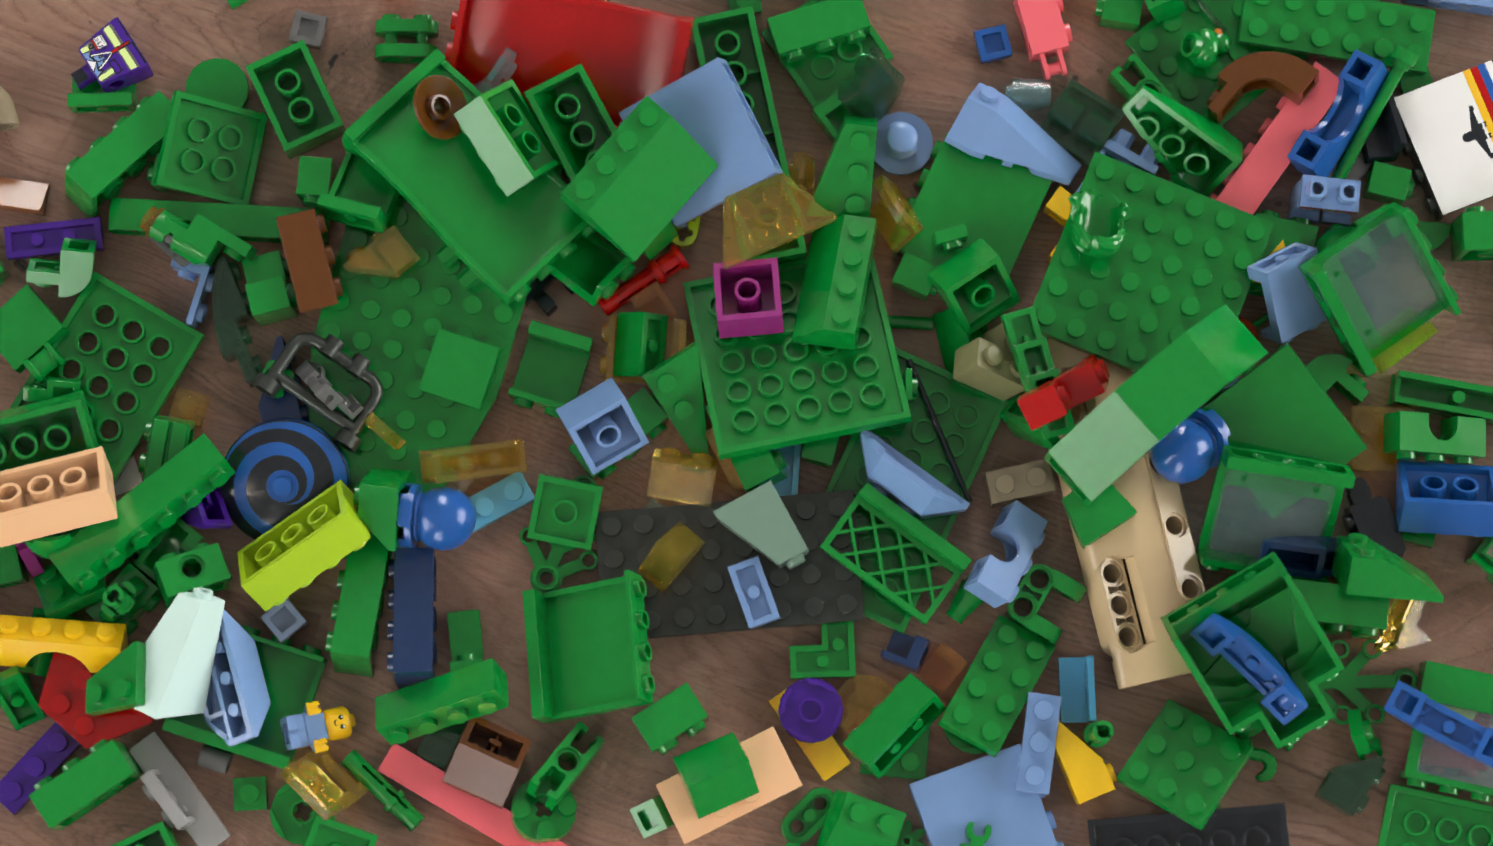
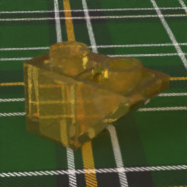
(384, 257)

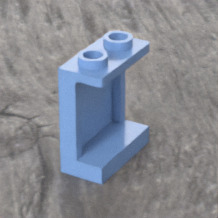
(1286, 293)

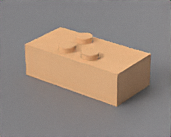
(56, 496)
(772, 774)

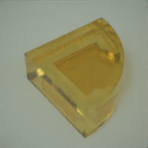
(384, 431)

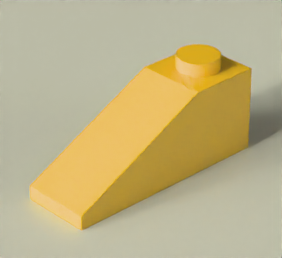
(1082, 767)

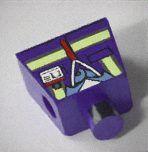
(111, 60)

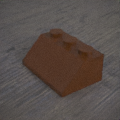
(309, 260)

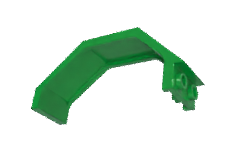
(1154, 403)

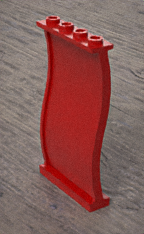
(619, 45)

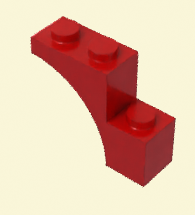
(1066, 391)

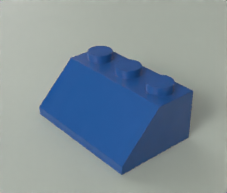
(1444, 498)

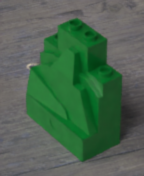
(1275, 614)

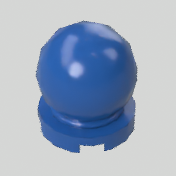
(1191, 447)
(438, 518)

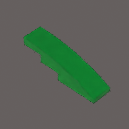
(1033, 361)

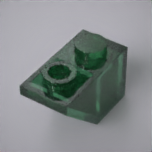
(1347, 785)

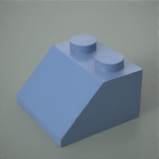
(602, 425)

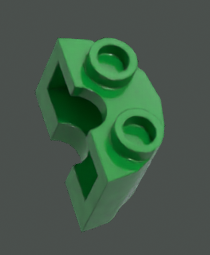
(177, 539)

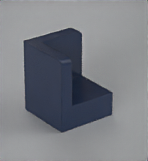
(906, 651)

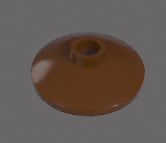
(435, 104)

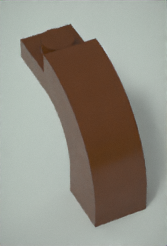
(1261, 71)

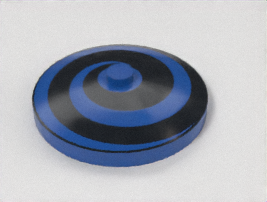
(279, 471)

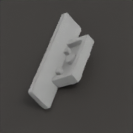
(176, 793)

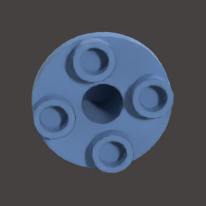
(902, 144)

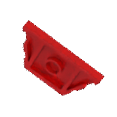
(65, 703)

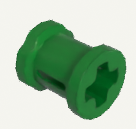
(44, 362)

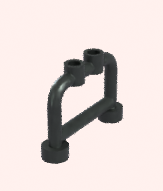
(331, 349)

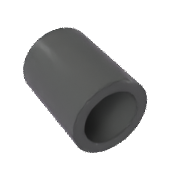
(215, 759)

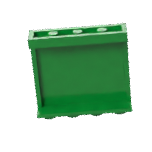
(984, 195)
(1286, 412)
(588, 648)
(291, 682)

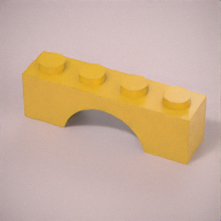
(87, 641)

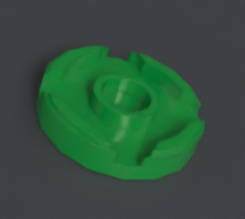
(219, 81)

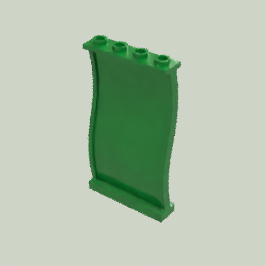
(452, 189)

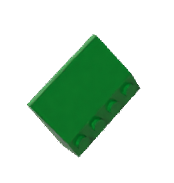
(639, 179)

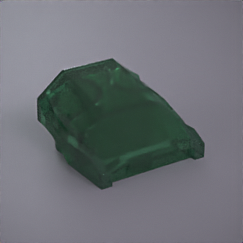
(873, 87)

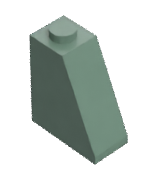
(765, 525)

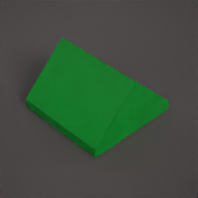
(716, 775)

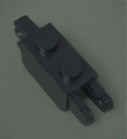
(1372, 518)

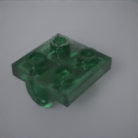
(1081, 121)

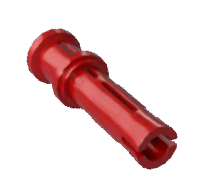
(656, 270)

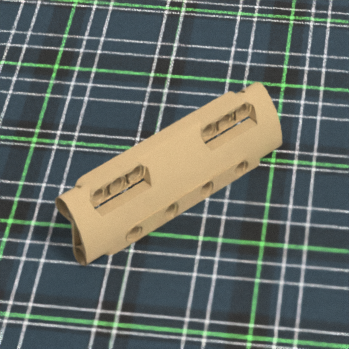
(1156, 559)

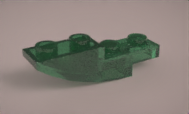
(229, 311)

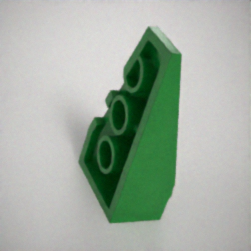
(1187, 144)

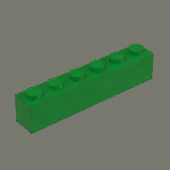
(143, 514)

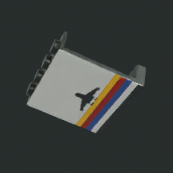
(1451, 139)

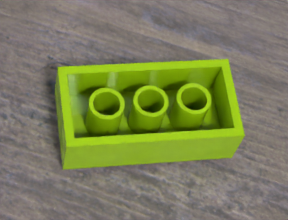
(302, 547)

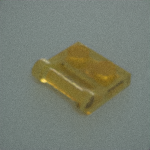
(318, 788)

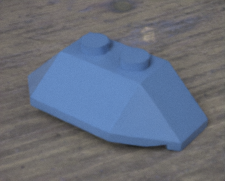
(907, 482)
(237, 686)

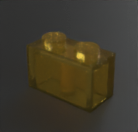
(682, 476)

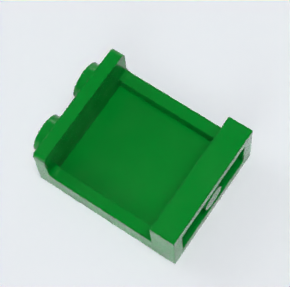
(359, 195)
(593, 269)

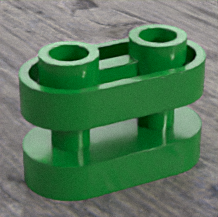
(394, 27)

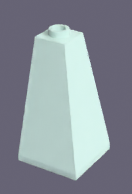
(182, 655)

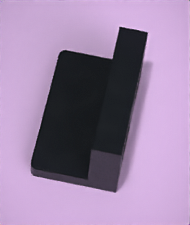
(1386, 137)

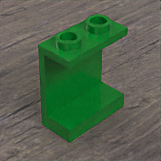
(550, 368)

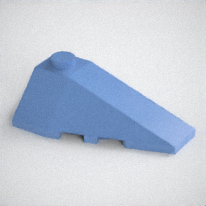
(1000, 129)

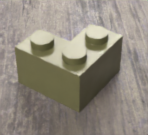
(988, 365)

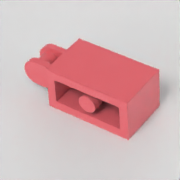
(1044, 33)

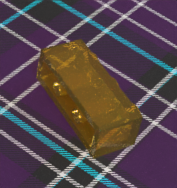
(473, 461)

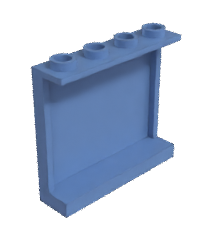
(722, 123)
(984, 795)

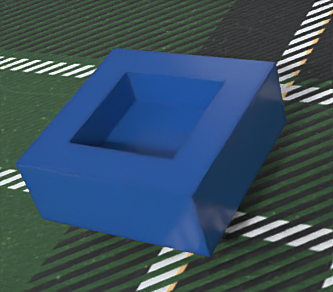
(993, 44)

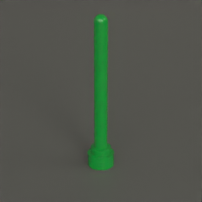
(1402, 61)

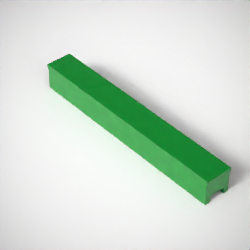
(1441, 396)

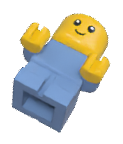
(315, 728)

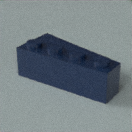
(413, 615)

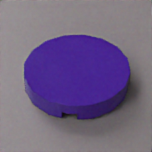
(810, 710)

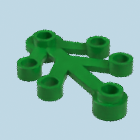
(552, 564)
(1348, 683)

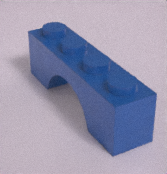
(1322, 146)

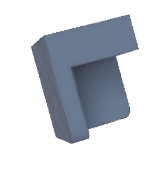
(284, 620)

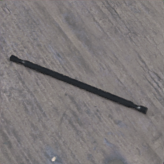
(938, 429)

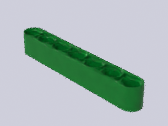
(246, 222)

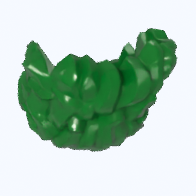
(1097, 223)

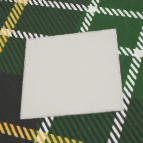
(129, 479)

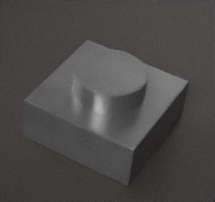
(308, 27)

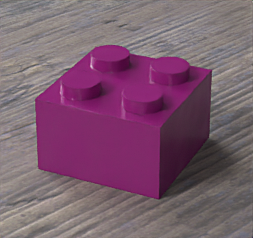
(748, 298)

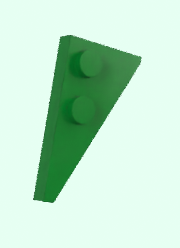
(680, 393)

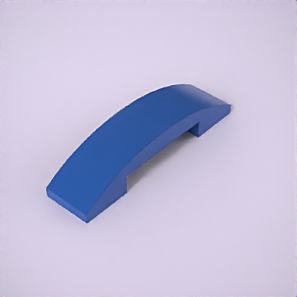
(1254, 663)
(1441, 723)

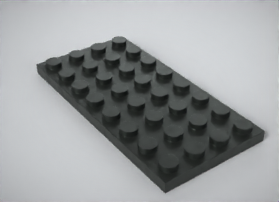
(703, 592)

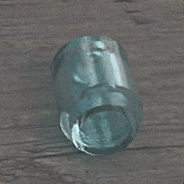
(1029, 94)

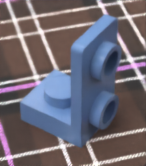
(206, 278)

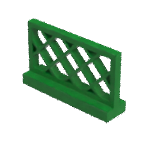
(913, 532)

